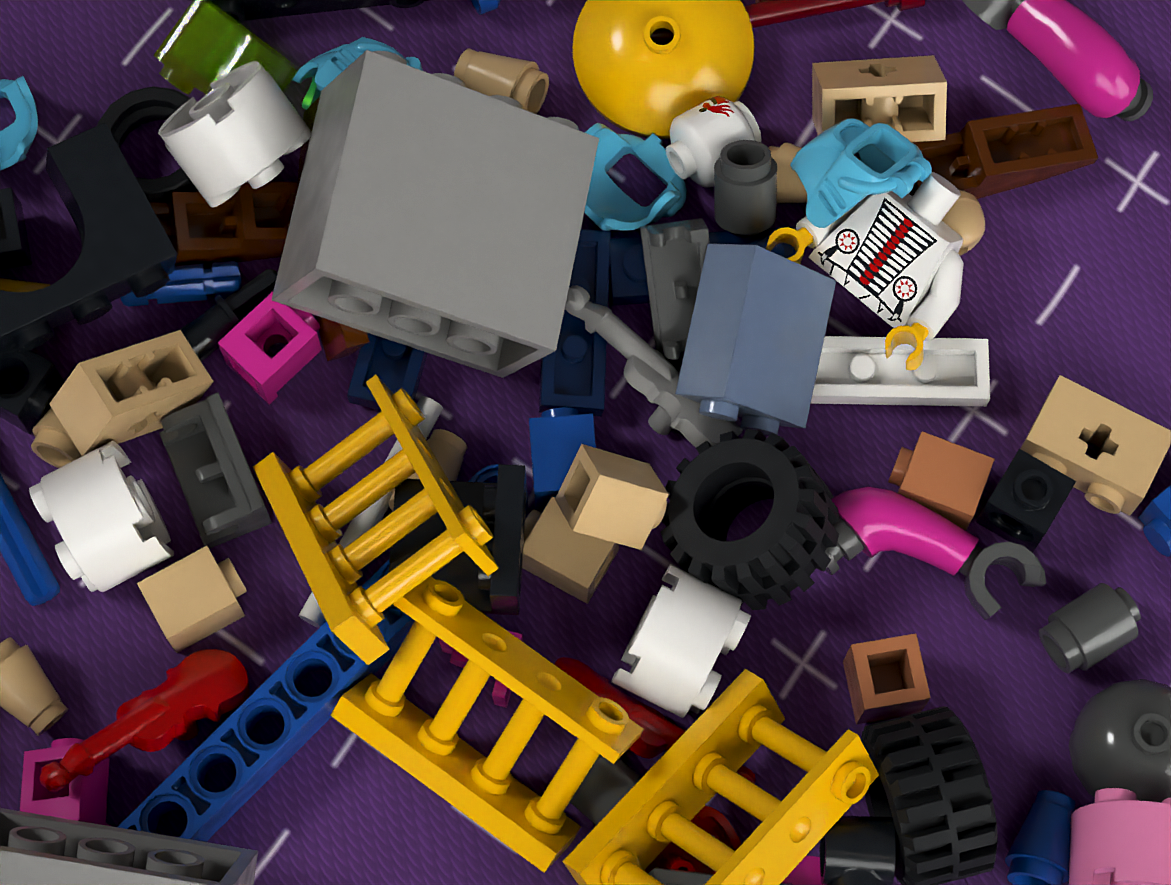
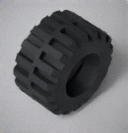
(724, 483)
(935, 795)

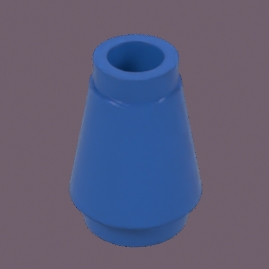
(1043, 842)

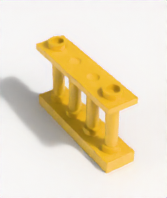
(314, 528)
(706, 764)
(451, 767)

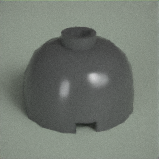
(1125, 740)

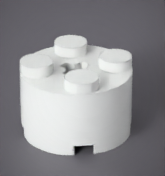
(234, 133)
(103, 517)
(680, 643)

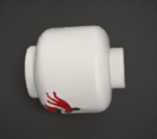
(702, 134)

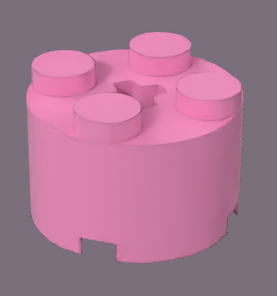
(1121, 841)

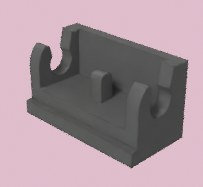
(673, 272)
(213, 472)

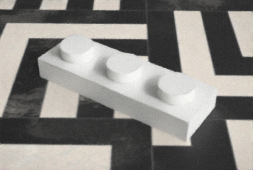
(859, 373)

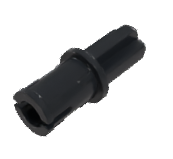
(222, 317)

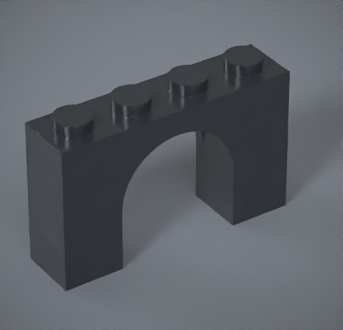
(119, 239)

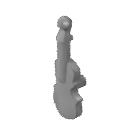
(649, 374)

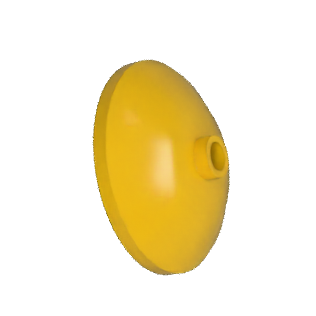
(650, 84)

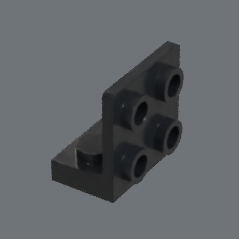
(504, 512)

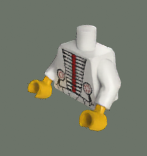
(893, 259)

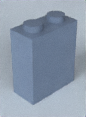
(755, 338)

